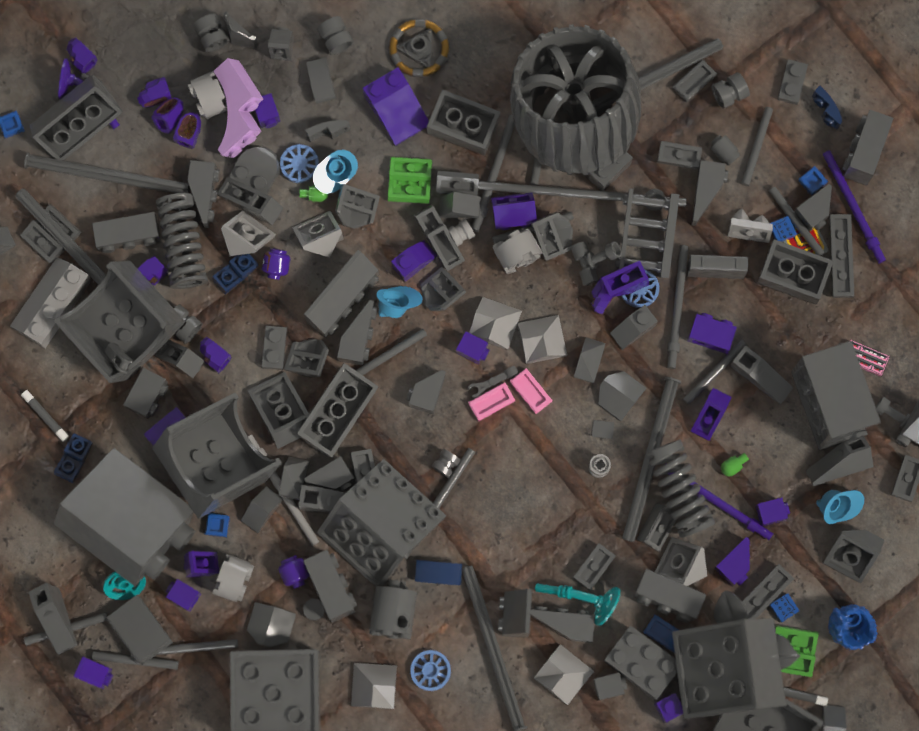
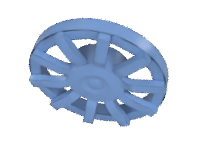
(298, 163)
(430, 670)

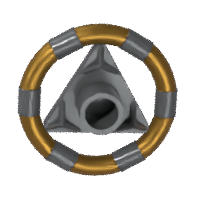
(419, 48)

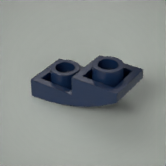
(831, 113)
(235, 272)
(73, 458)
(438, 572)

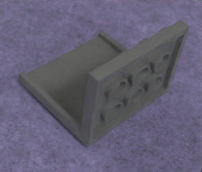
(380, 522)

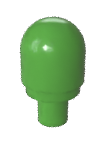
(313, 194)
(733, 465)

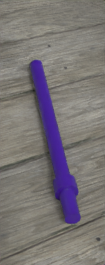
(872, 242)
(752, 524)

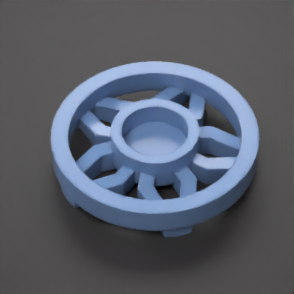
(642, 292)

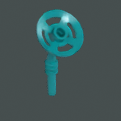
(122, 584)
(603, 605)

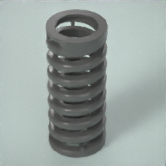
(163, 207)
(697, 521)

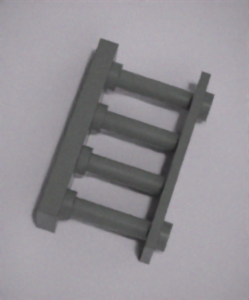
(667, 225)

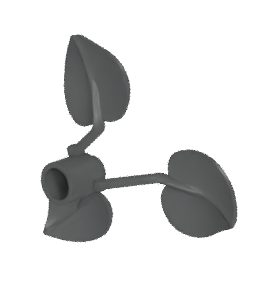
(731, 608)

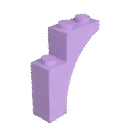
(241, 99)

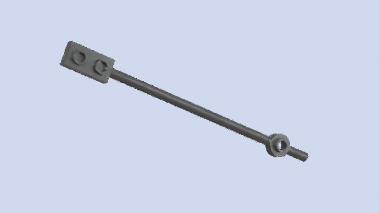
(469, 184)

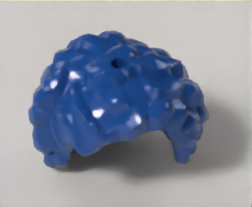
(852, 627)

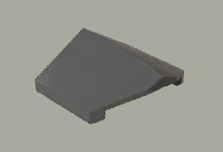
(238, 34)
(356, 206)
(553, 235)
(440, 290)
(307, 358)
(619, 394)
(270, 625)

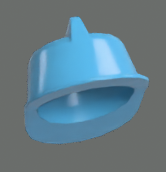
(335, 171)
(396, 300)
(840, 506)

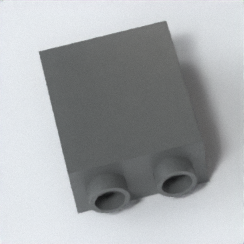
(126, 518)

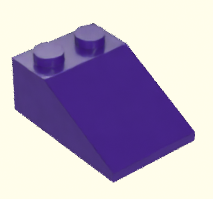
(396, 106)

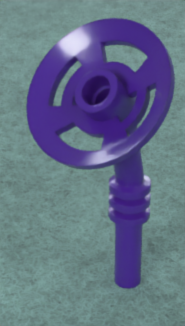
(68, 79)

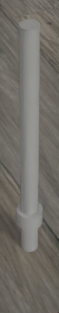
(289, 502)

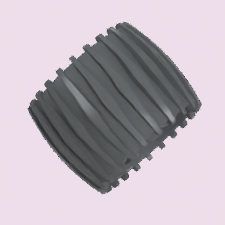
(574, 64)

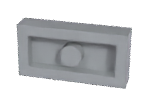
(755, 230)

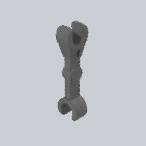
(493, 381)

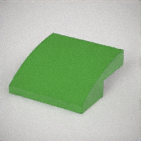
(410, 180)
(805, 645)

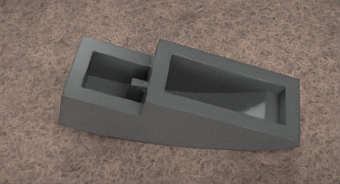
(439, 237)

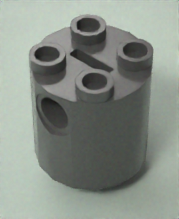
(393, 611)

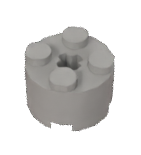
(208, 94)
(517, 250)
(232, 578)

